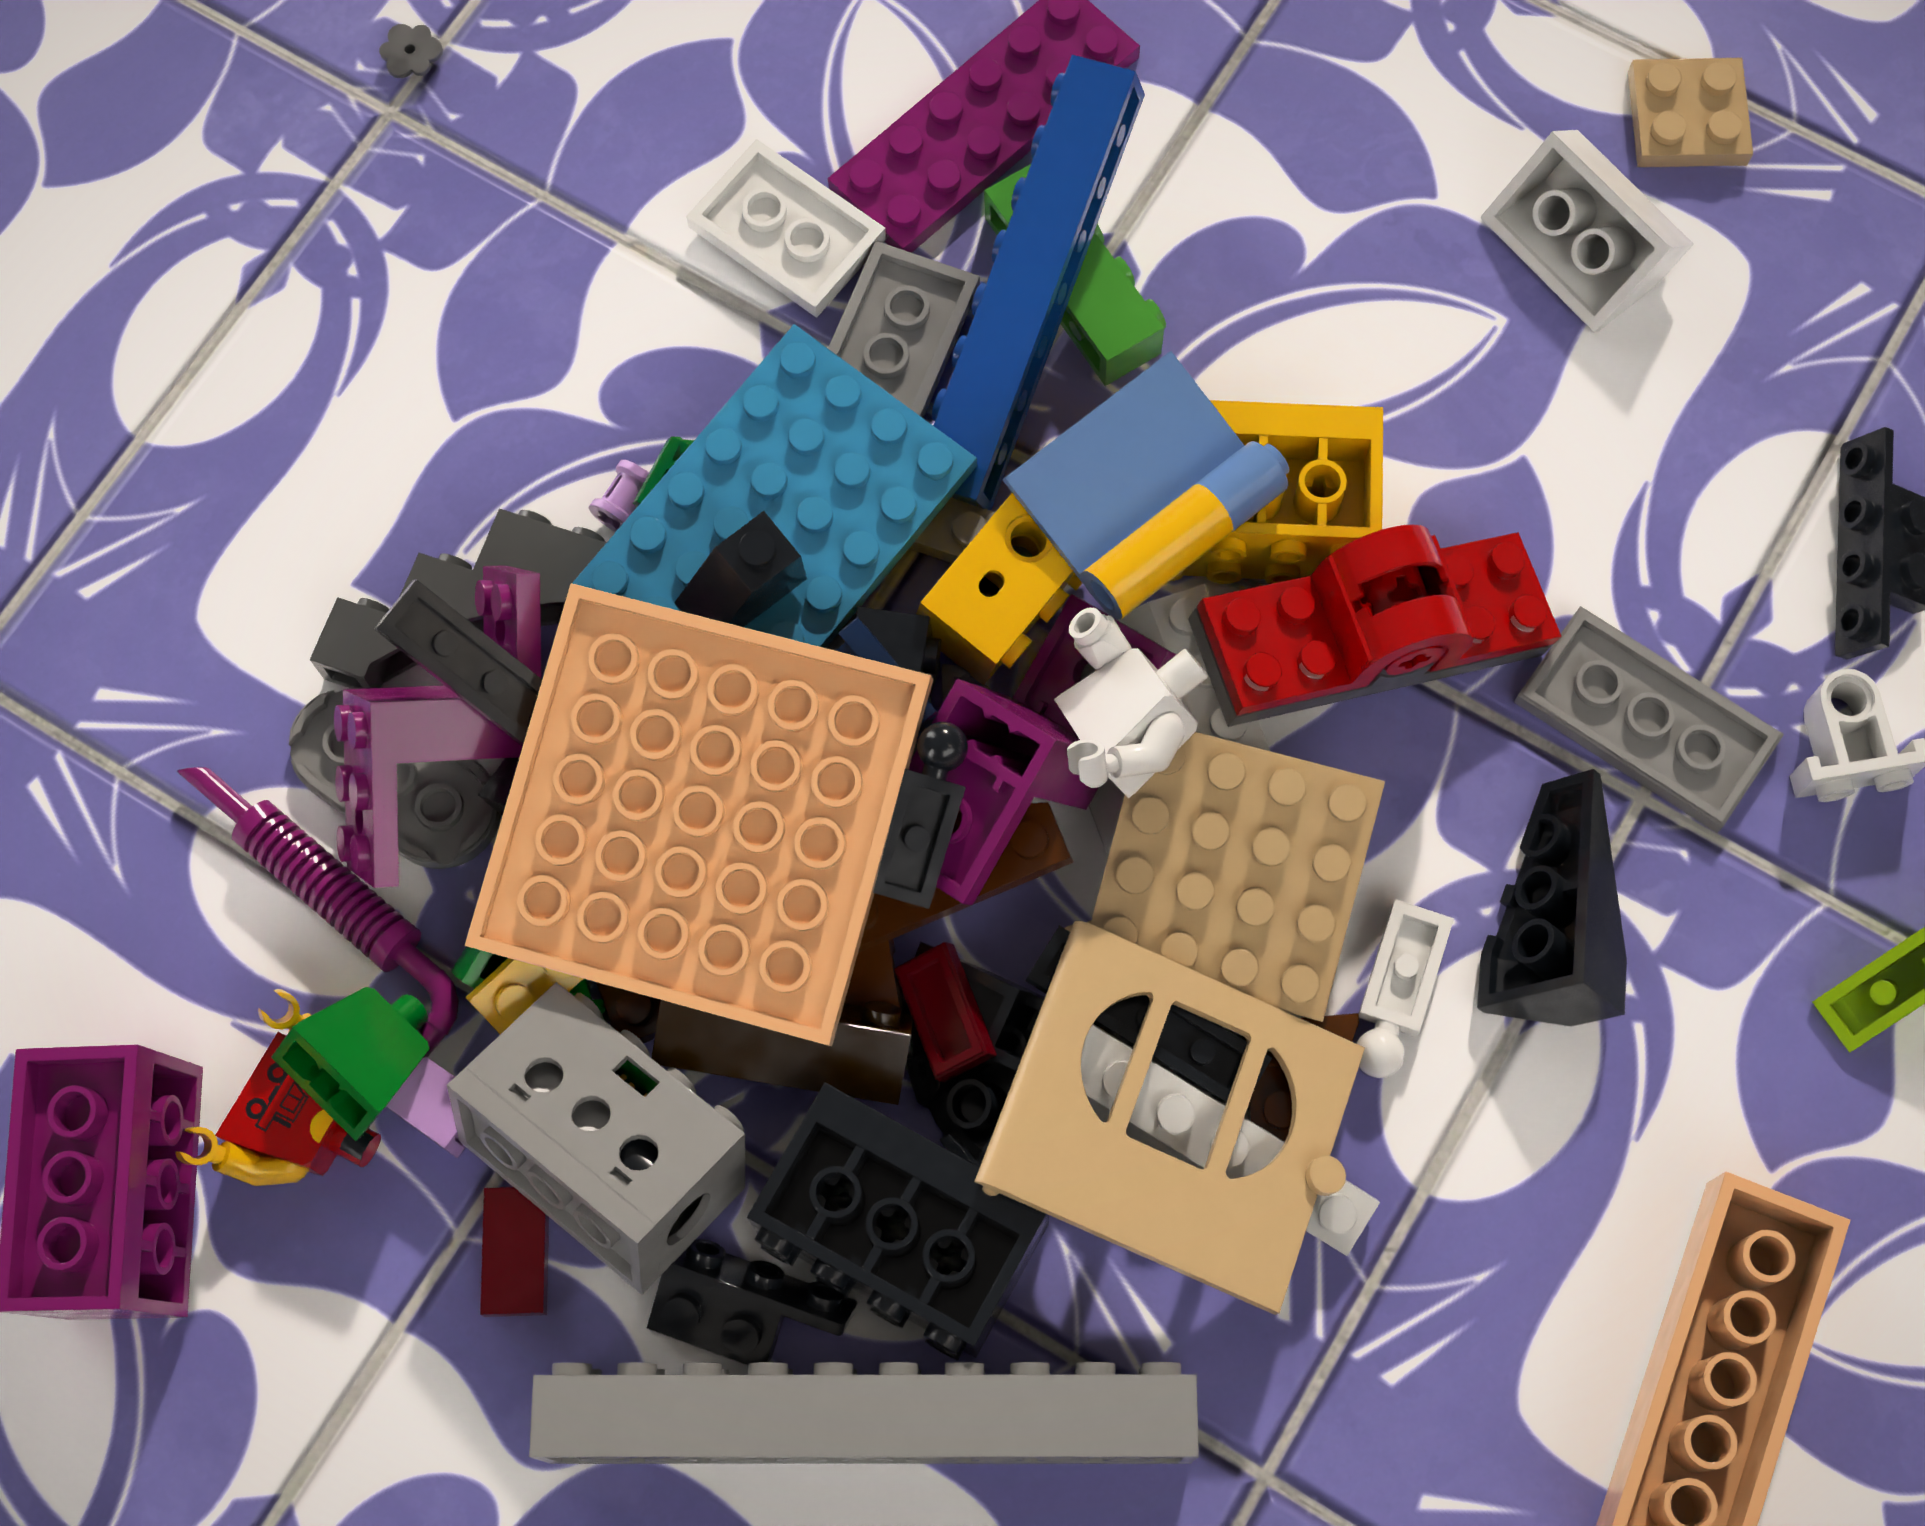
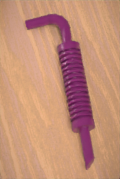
(333, 894)

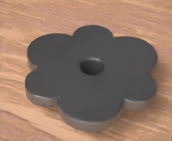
(410, 50)

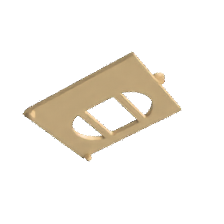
(1094, 1176)

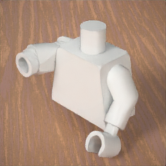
(1127, 709)

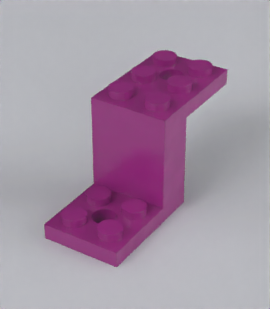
(424, 726)
(1016, 752)

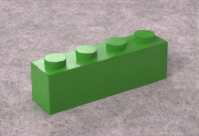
(1105, 310)

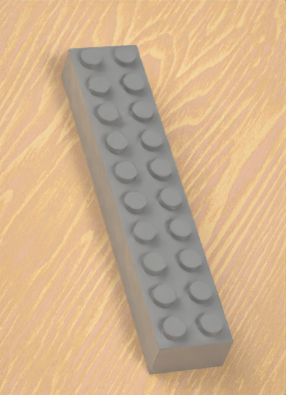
(864, 1418)

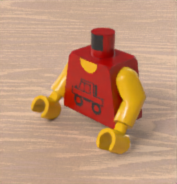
(276, 1127)

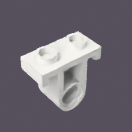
(1852, 748)

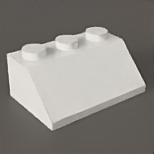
(1585, 229)

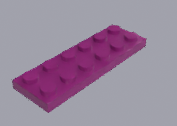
(975, 121)

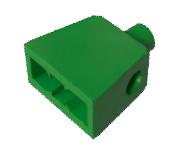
(355, 1055)

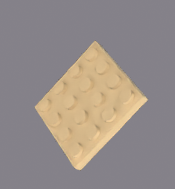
(1242, 868)

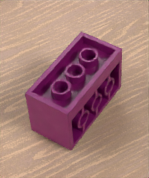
(95, 1186)

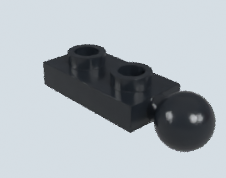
(923, 818)

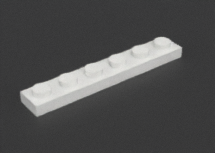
(1189, 1121)

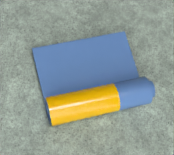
(1145, 486)

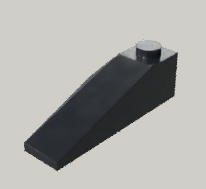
(1562, 926)

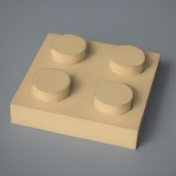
(1690, 112)

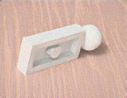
(1401, 984)

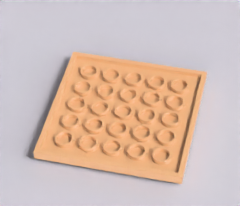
(700, 813)

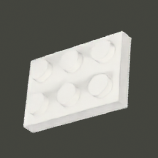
(786, 227)

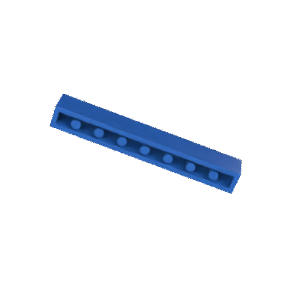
(1036, 267)

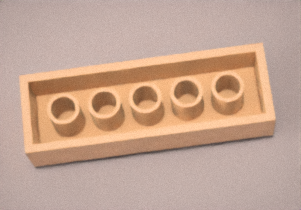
(1726, 1360)

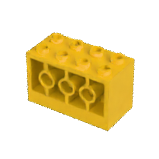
(1329, 495)

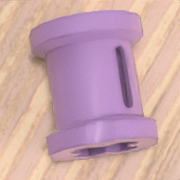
(618, 499)

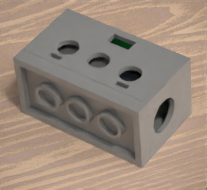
(600, 1135)

